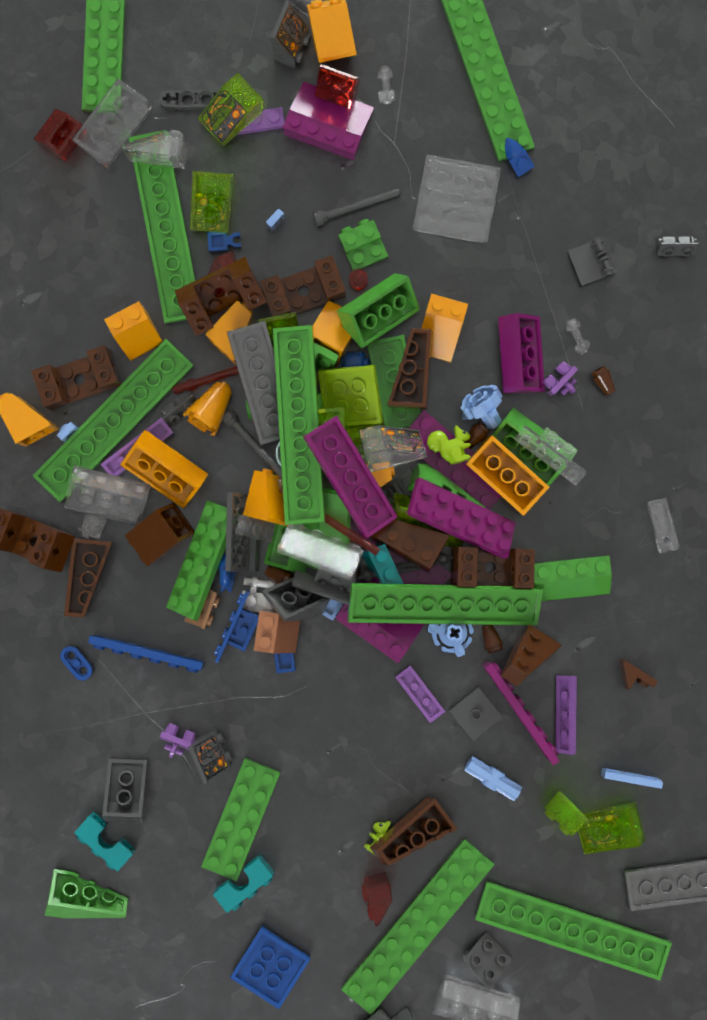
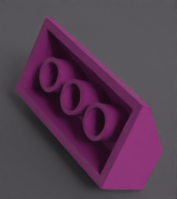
(521, 354)

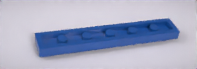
(138, 651)

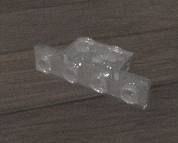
(552, 451)

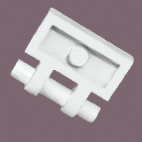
(256, 600)

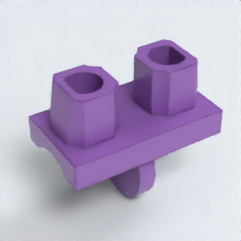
(566, 373)
(170, 736)

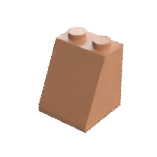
(275, 634)

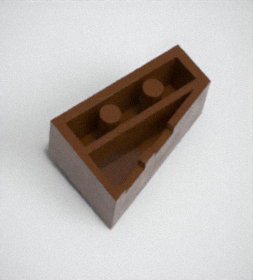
(528, 654)

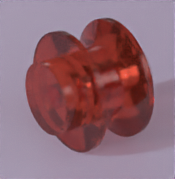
(358, 279)

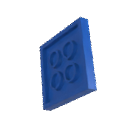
(270, 967)

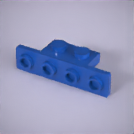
(241, 628)

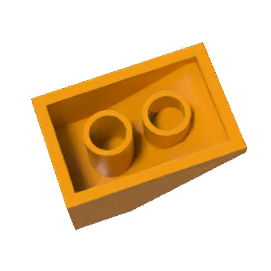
(445, 320)

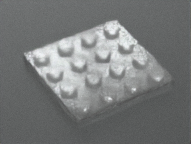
(456, 199)

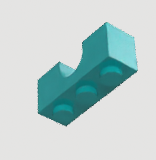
(382, 565)
(91, 833)
(231, 895)

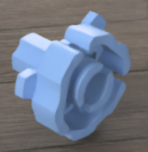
(483, 405)
(453, 641)

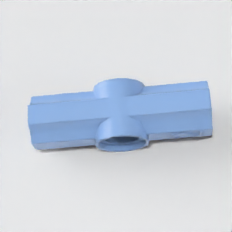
(493, 778)

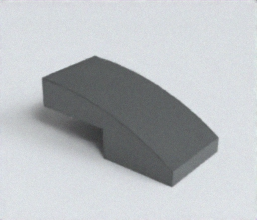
(397, 485)

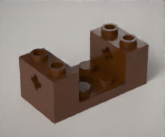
(323, 285)
(200, 302)
(58, 384)
(18, 537)
(470, 562)

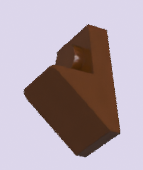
(631, 673)

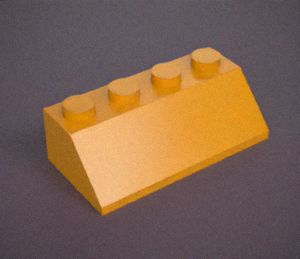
(164, 469)
(507, 475)

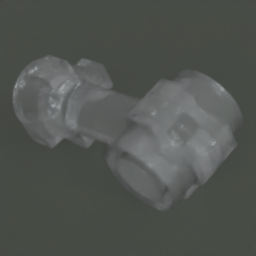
(387, 95)
(582, 345)

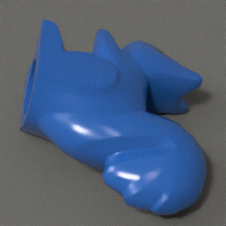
(226, 577)

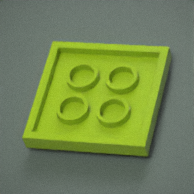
(354, 390)

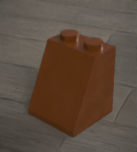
(159, 533)

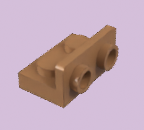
(206, 617)

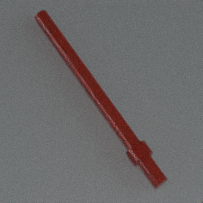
(192, 384)
(349, 533)

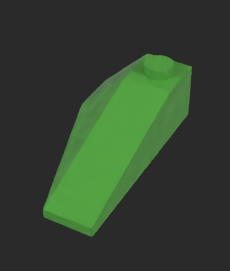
(434, 476)
(78, 898)

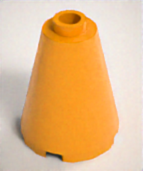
(209, 408)

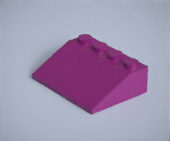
(326, 123)
(389, 638)

